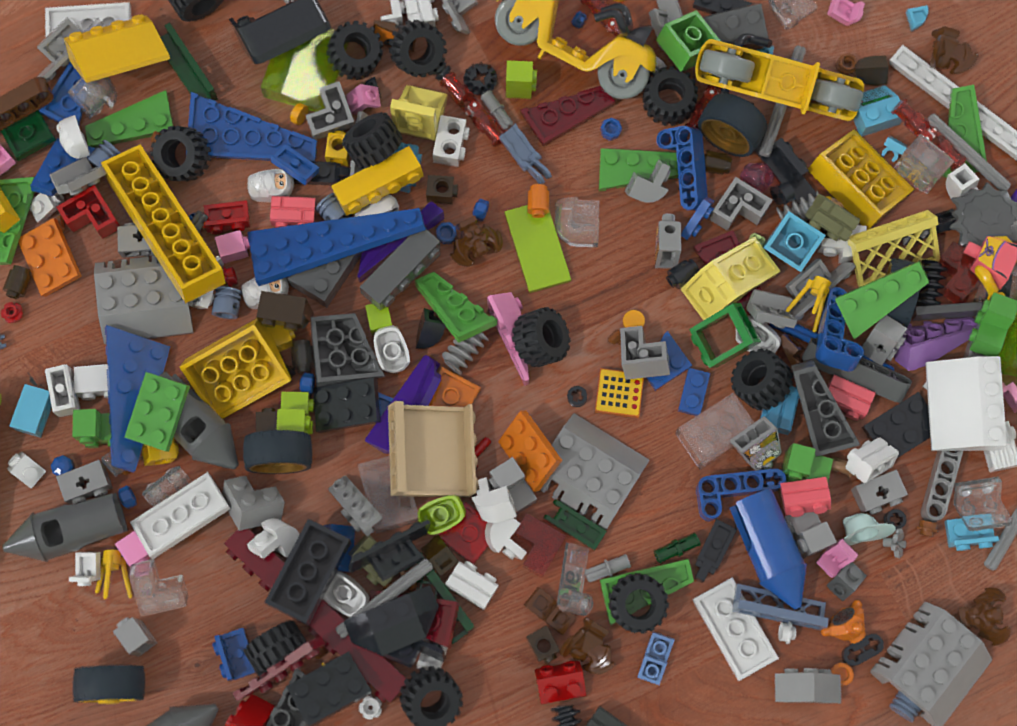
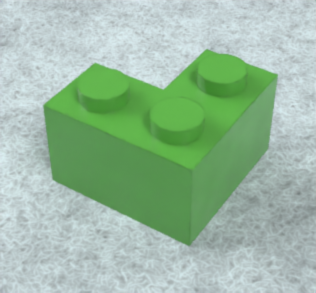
(992, 324)
(91, 427)
(802, 464)

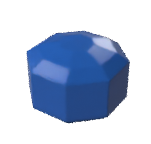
(611, 129)
(480, 209)
(446, 233)
(307, 383)
(62, 465)
(127, 497)

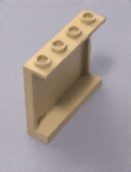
(432, 450)

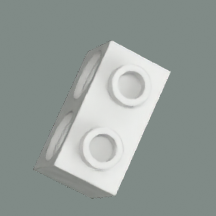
(445, 140)

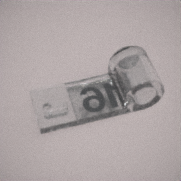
(570, 593)

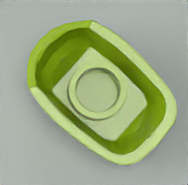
(442, 513)

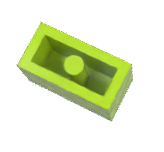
(520, 79)

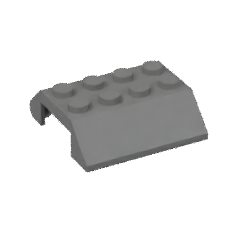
(140, 299)
(594, 470)
(934, 663)

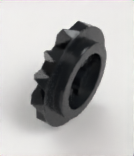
(477, 87)

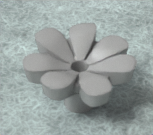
(896, 543)

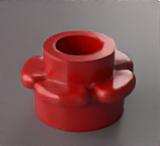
(230, 276)
(16, 316)

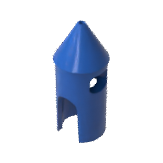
(771, 546)

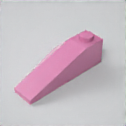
(506, 311)

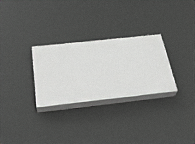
(85, 15)
(180, 515)
(735, 633)

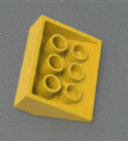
(115, 48)
(860, 179)
(236, 369)

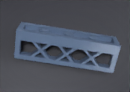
(779, 614)

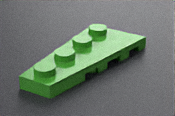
(453, 308)
(670, 575)

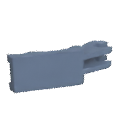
(524, 153)

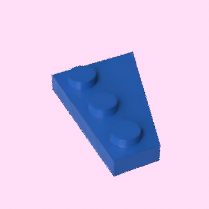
(62, 104)
(55, 160)

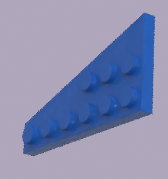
(242, 135)
(127, 362)

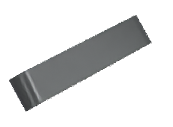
(866, 374)

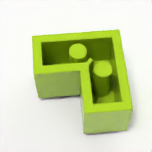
(295, 412)

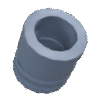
(101, 154)
(330, 208)
(226, 302)
(904, 707)

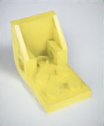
(418, 112)
(729, 278)

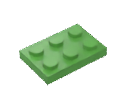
(157, 411)

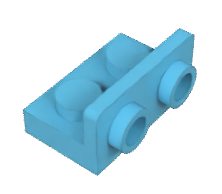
(962, 538)

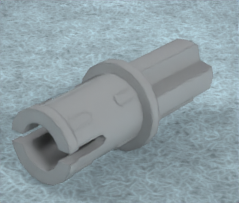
(497, 110)
(607, 568)

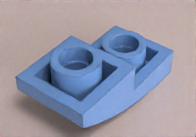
(655, 658)

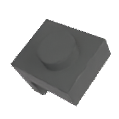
(846, 581)

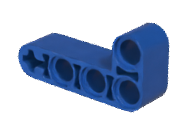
(687, 169)
(831, 347)
(741, 488)

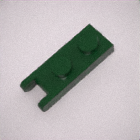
(576, 525)

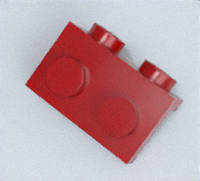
(227, 216)
(560, 682)

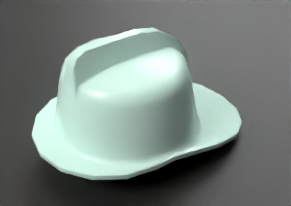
(865, 528)

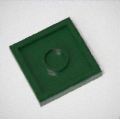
(28, 135)

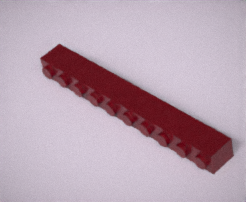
(372, 666)

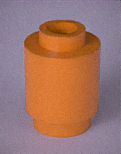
(538, 201)

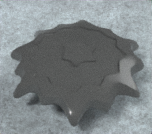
(984, 214)

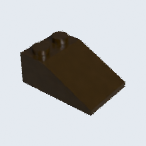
(283, 310)

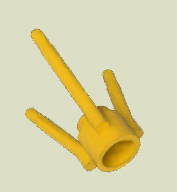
(820, 289)
(110, 562)

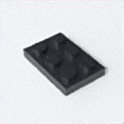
(346, 405)
(902, 425)
(328, 689)

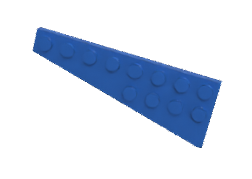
(301, 247)

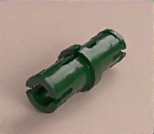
(677, 548)

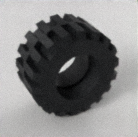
(194, 9)
(364, 37)
(432, 55)
(675, 81)
(372, 140)
(165, 148)
(541, 337)
(771, 388)
(657, 608)
(274, 646)
(423, 683)

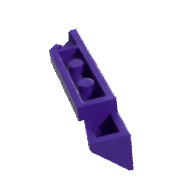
(374, 257)
(416, 391)

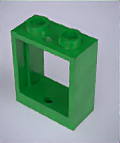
(743, 327)

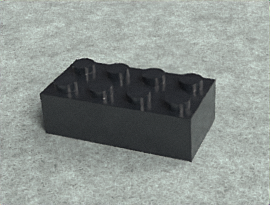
(308, 572)

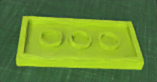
(537, 249)

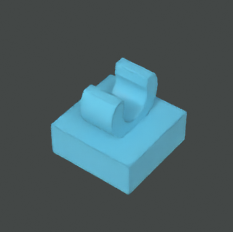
(895, 146)

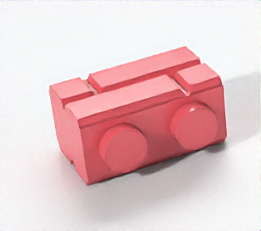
(292, 211)
(851, 397)
(805, 496)

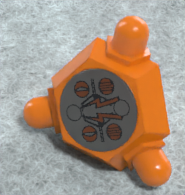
(847, 624)

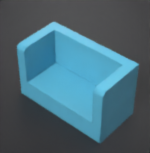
(32, 411)

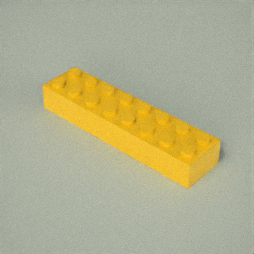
(163, 223)

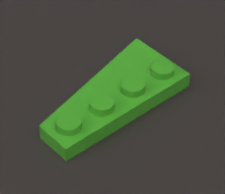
(965, 120)
(132, 122)
(619, 165)
(20, 197)
(876, 299)

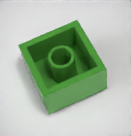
(684, 39)

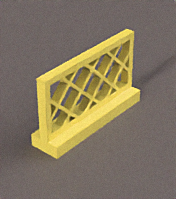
(887, 233)

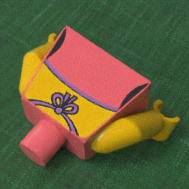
(993, 261)

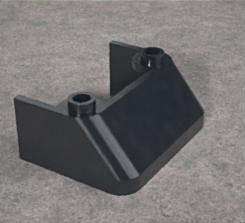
(280, 29)

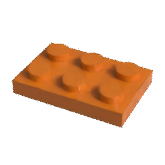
(49, 257)
(530, 450)

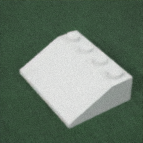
(966, 404)

